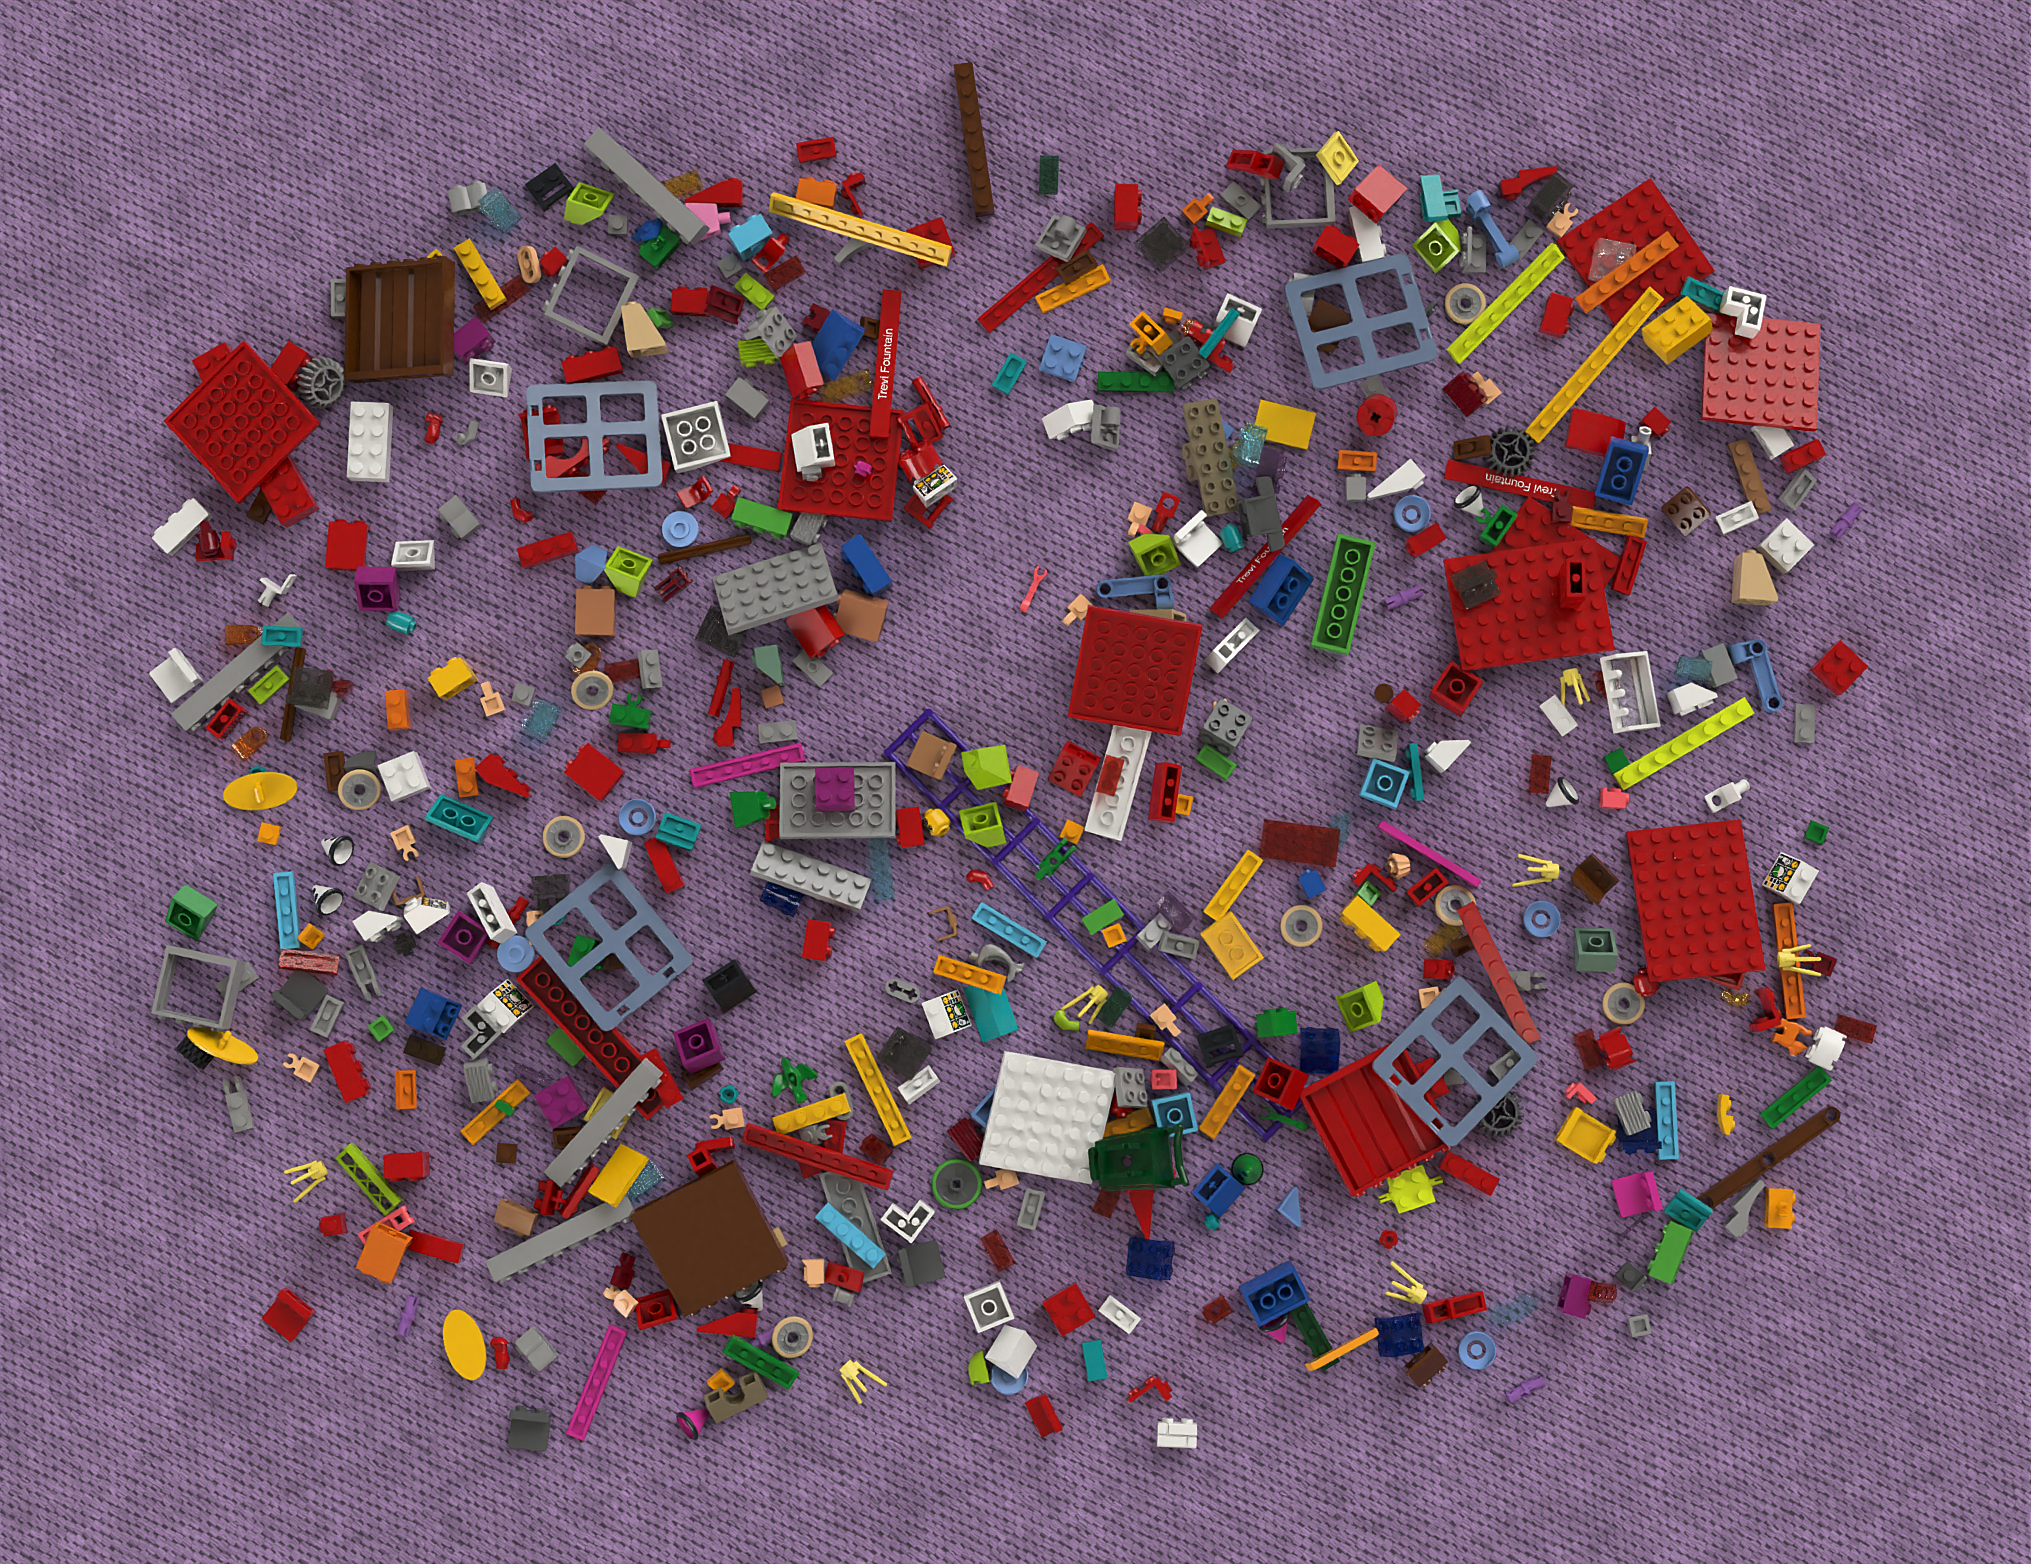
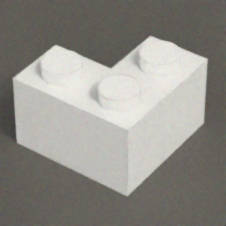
(1747, 307)
(1069, 419)
(908, 1224)

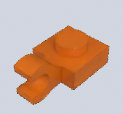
(1197, 209)

